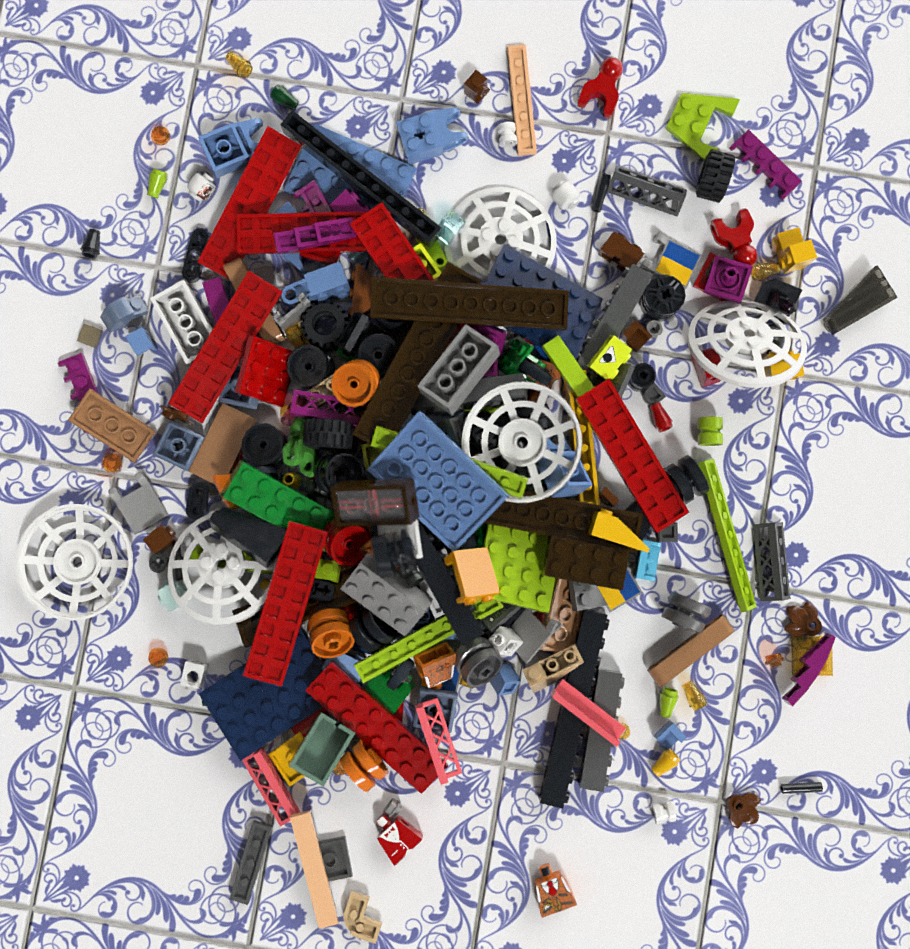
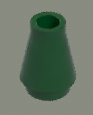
(283, 97)

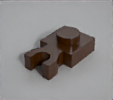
(607, 497)

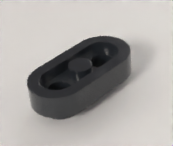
(195, 500)

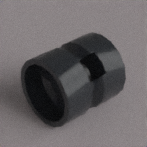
(642, 377)

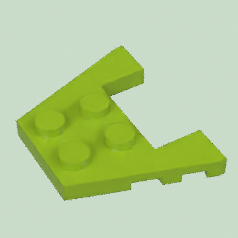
(692, 118)

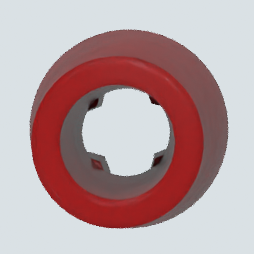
(660, 417)

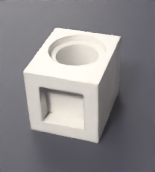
(505, 641)
(200, 668)

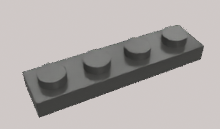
(251, 862)

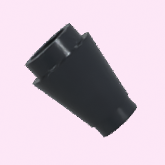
(91, 244)

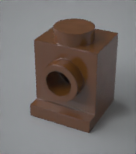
(476, 87)

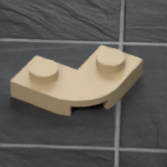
(358, 924)

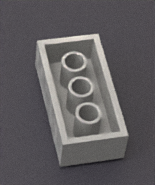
(459, 369)
(386, 597)

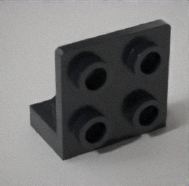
(355, 329)

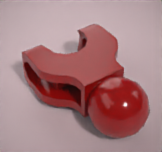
(603, 86)
(736, 239)

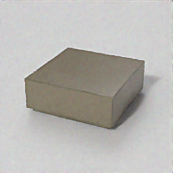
(90, 336)

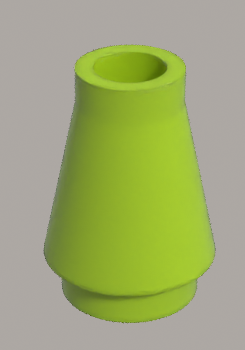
(157, 180)
(668, 700)

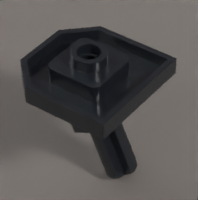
(779, 296)

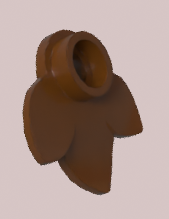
(171, 414)
(801, 618)
(745, 810)

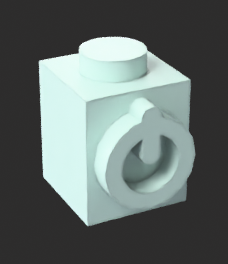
(165, 596)

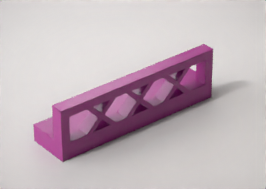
(310, 413)

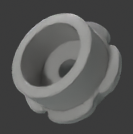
(657, 325)
(393, 807)

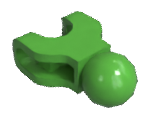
(301, 453)

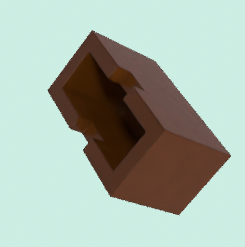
(620, 251)

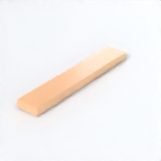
(521, 100)
(314, 869)

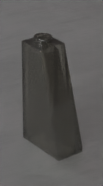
(864, 298)

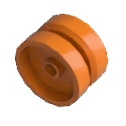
(344, 383)
(330, 633)
(363, 766)

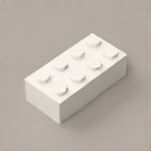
(183, 319)

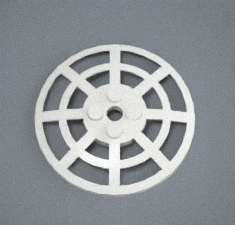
(503, 227)
(753, 346)
(525, 428)
(64, 559)
(217, 578)

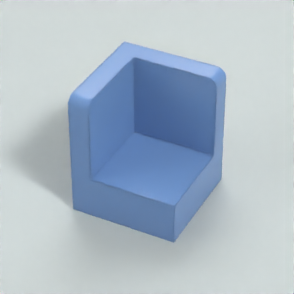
(141, 341)
(506, 680)
(669, 735)

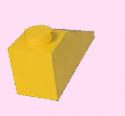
(612, 529)

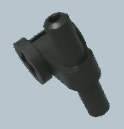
(178, 571)

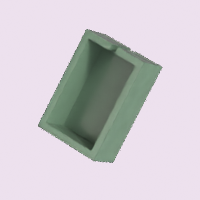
(321, 749)

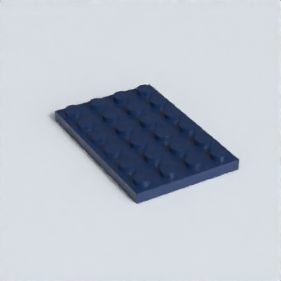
(519, 270)
(259, 711)

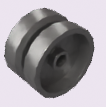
(685, 614)
(478, 662)

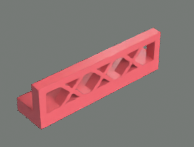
(588, 712)
(433, 746)
(275, 784)

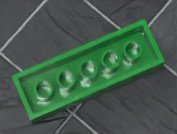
(273, 499)

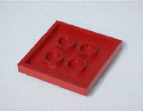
(264, 372)

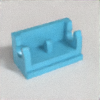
(647, 561)

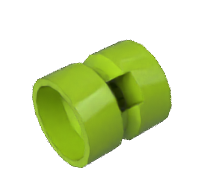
(710, 431)

